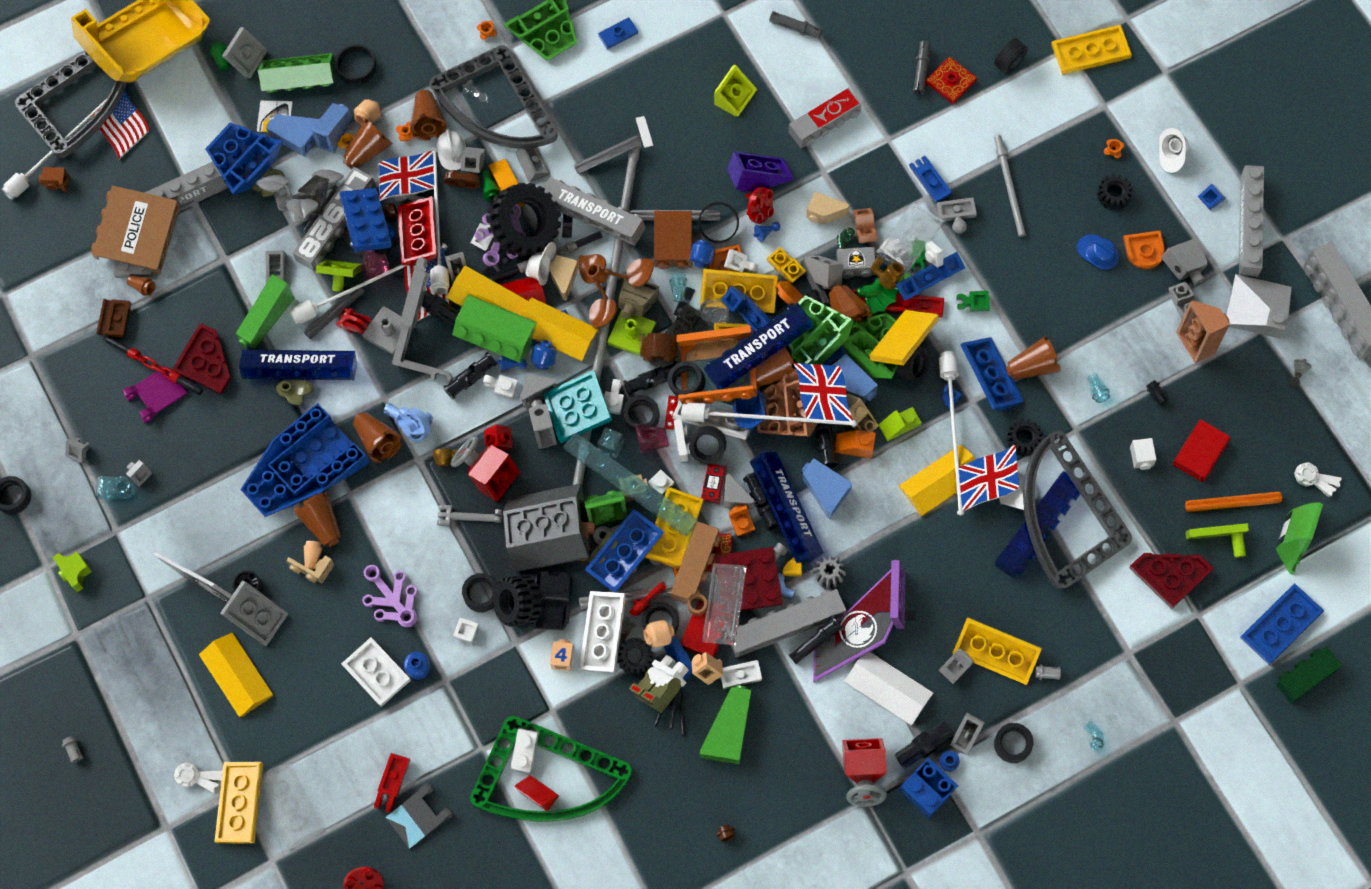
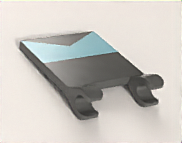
(415, 818)

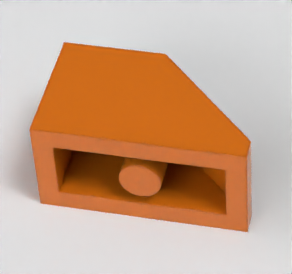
(855, 443)

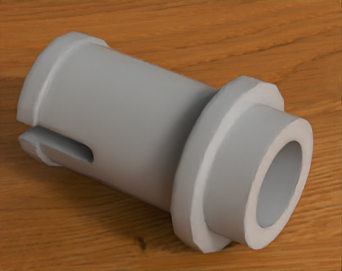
(1047, 672)
(72, 748)

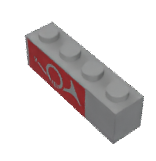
(825, 118)

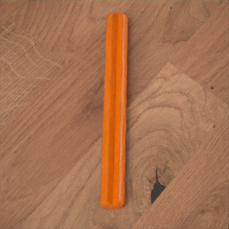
(1233, 501)

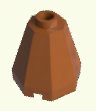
(848, 303)

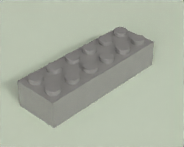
(1342, 297)

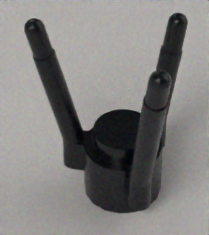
(674, 705)

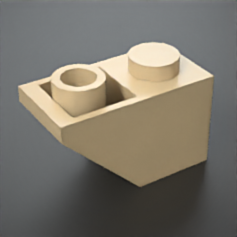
(861, 414)

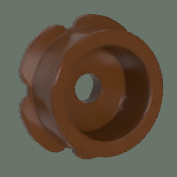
(390, 210)
(726, 833)

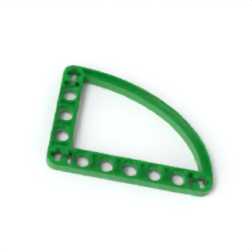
(560, 741)

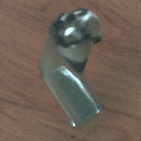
(1097, 736)

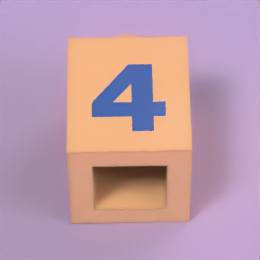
(562, 655)

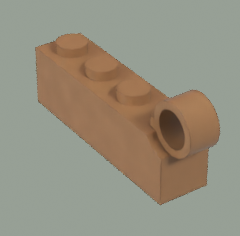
(694, 566)

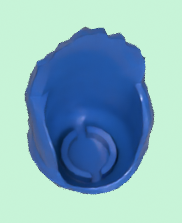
(754, 406)

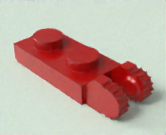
(392, 780)

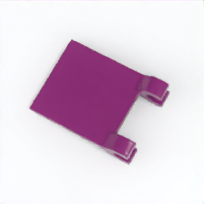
(156, 393)

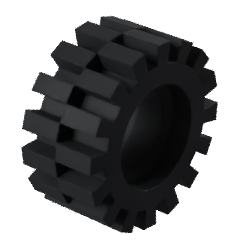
(1117, 182)
(1024, 426)
(645, 661)

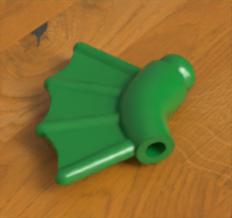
(877, 296)

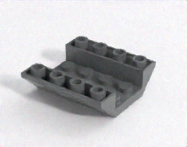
(545, 528)

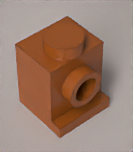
(54, 178)

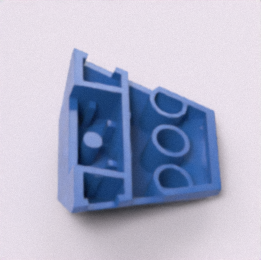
(242, 156)

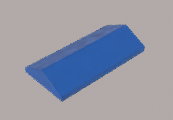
(992, 374)
(635, 540)

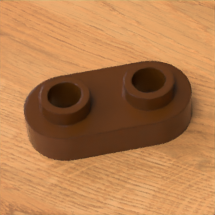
(464, 180)

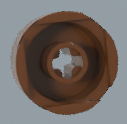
(658, 346)

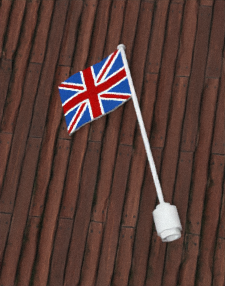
(412, 176)
(821, 396)
(986, 476)

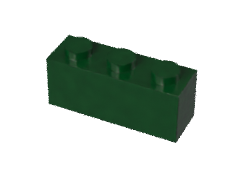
(1308, 674)

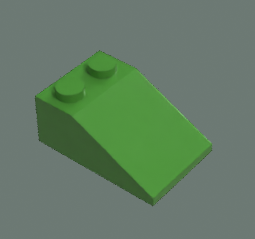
(606, 507)

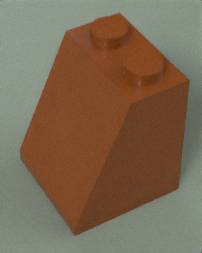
(672, 239)

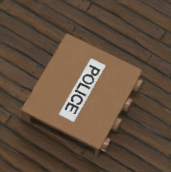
(135, 228)

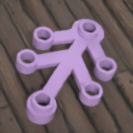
(493, 252)
(391, 599)

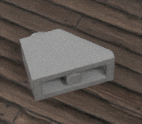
(825, 271)

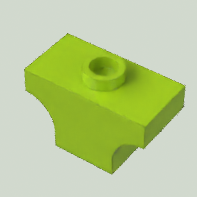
(72, 569)

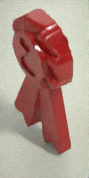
(644, 603)

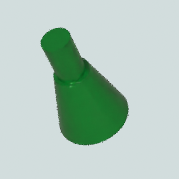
(490, 188)

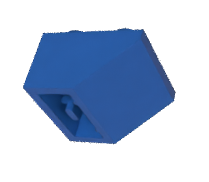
(928, 788)

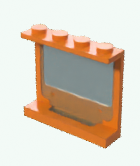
(709, 346)

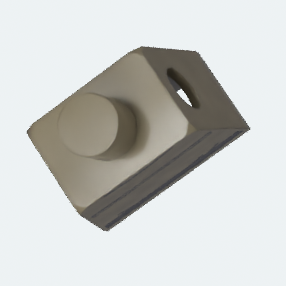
(637, 299)

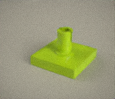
(338, 270)
(627, 333)

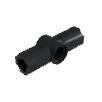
(439, 308)
(924, 744)

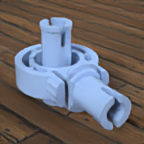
(414, 429)

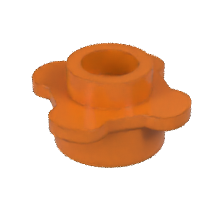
(486, 25)
(404, 136)
(1114, 143)

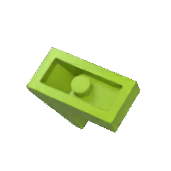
(899, 423)

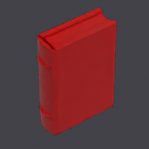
(1201, 451)
(694, 634)

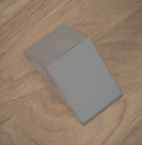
(455, 264)
(535, 387)
(735, 494)
(967, 733)

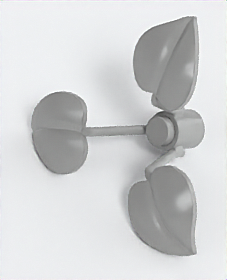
(300, 207)

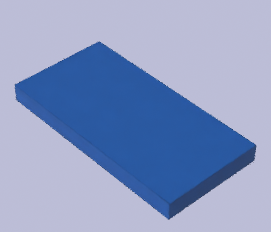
(1282, 624)

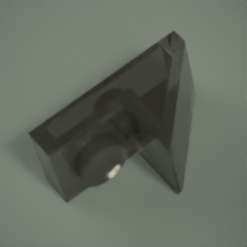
(316, 190)

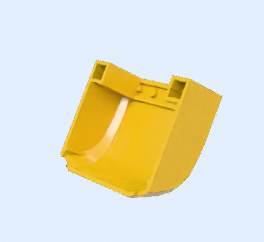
(140, 36)

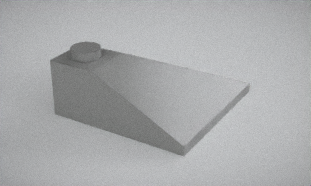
(1259, 306)

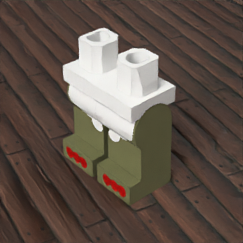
(660, 683)

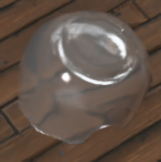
(714, 312)

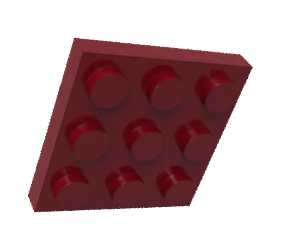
(761, 577)

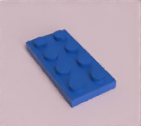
(365, 219)

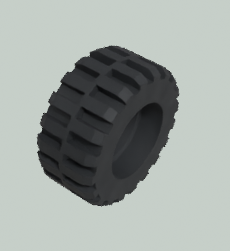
(545, 212)

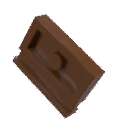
(114, 318)

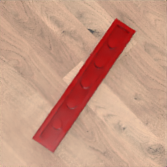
(916, 303)

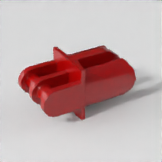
(353, 321)

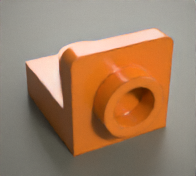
(741, 521)

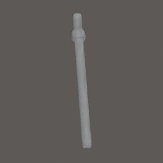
(1002, 154)

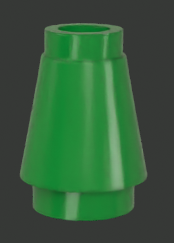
(217, 51)

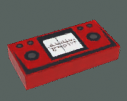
(714, 483)

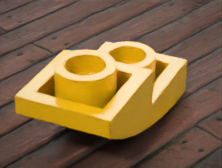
(785, 265)

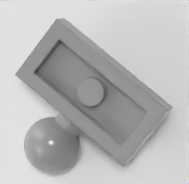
(957, 211)

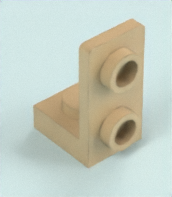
(321, 571)

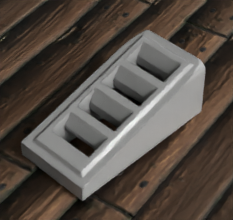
(276, 254)

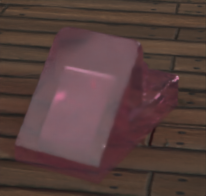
(374, 264)

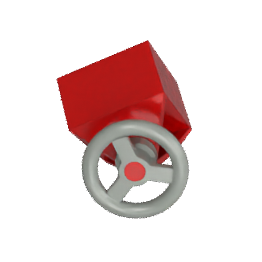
(489, 470)
(865, 764)

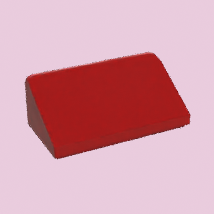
(537, 792)

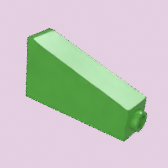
(265, 312)
(728, 731)

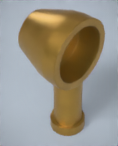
(443, 456)

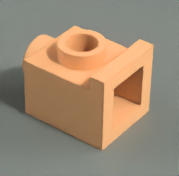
(704, 664)

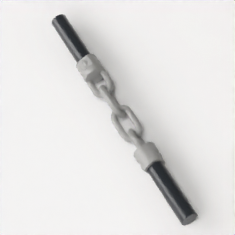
(571, 247)

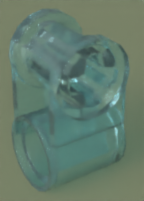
(114, 488)

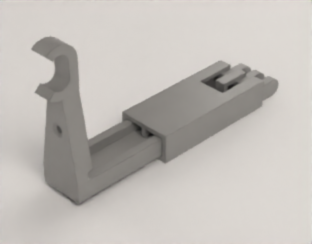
(409, 320)

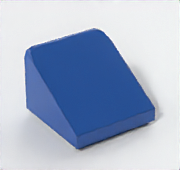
(1211, 196)

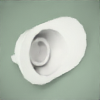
(450, 149)
(1172, 150)
(539, 264)

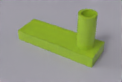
(1236, 532)

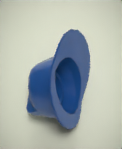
(1098, 251)

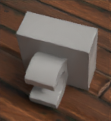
(76, 450)
(138, 472)

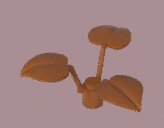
(593, 270)

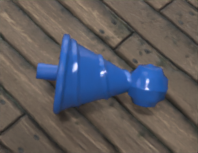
(762, 232)
(507, 363)

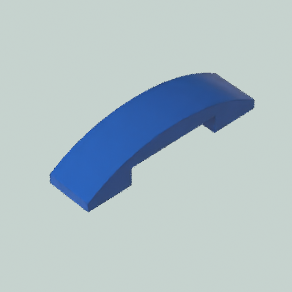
(930, 276)
(746, 308)

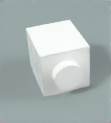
(1143, 453)

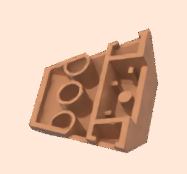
(785, 401)

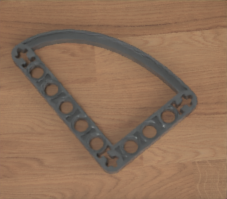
(48, 91)
(488, 135)
(1091, 499)

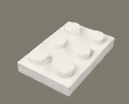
(376, 672)

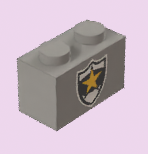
(856, 261)

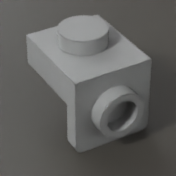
(956, 665)

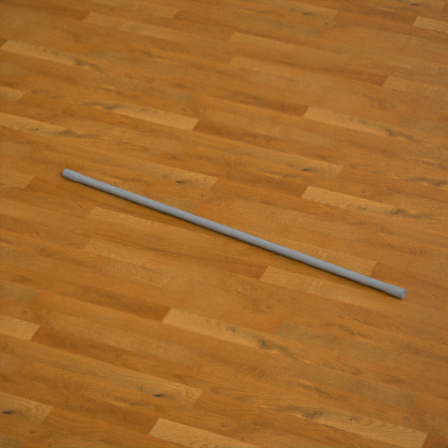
(633, 157)

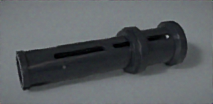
(824, 634)

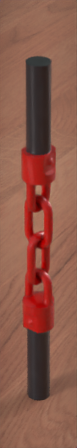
(173, 376)

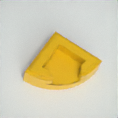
(792, 568)

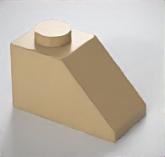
(825, 209)
(563, 274)

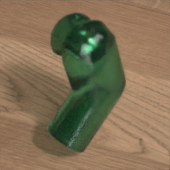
(844, 237)

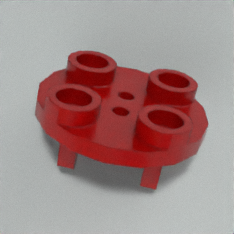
(760, 205)
(369, 876)

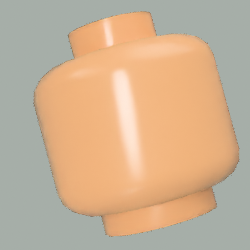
(367, 110)
(658, 634)

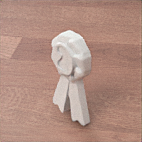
(1308, 475)
(188, 775)

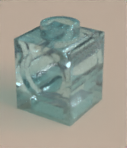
(610, 442)

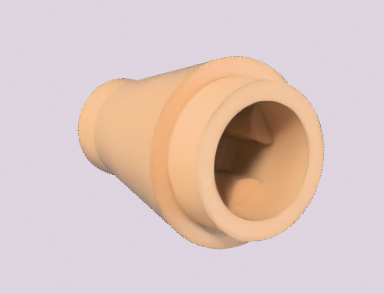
(312, 552)

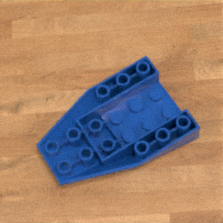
(302, 463)

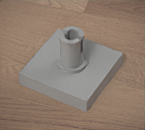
(245, 52)
(384, 330)

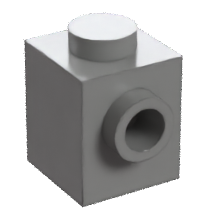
(472, 159)

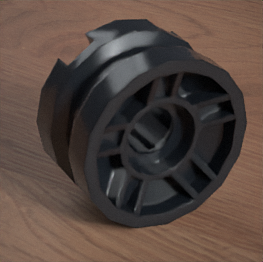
(249, 577)

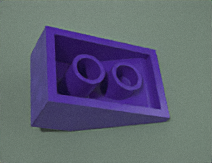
(756, 171)

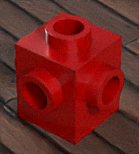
(498, 436)

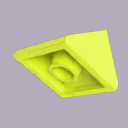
(734, 92)

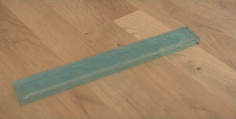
(630, 484)

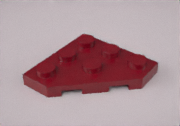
(204, 360)
(1171, 574)

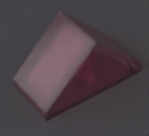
(651, 438)

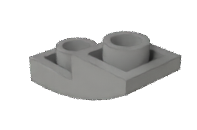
(1181, 296)

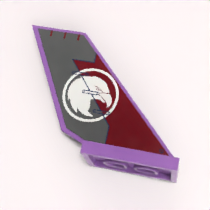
(865, 623)

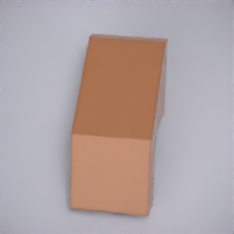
(865, 225)

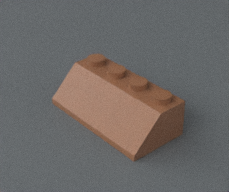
(1202, 330)

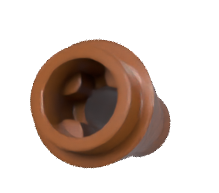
(143, 285)

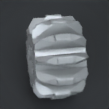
(836, 576)

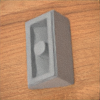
(532, 163)

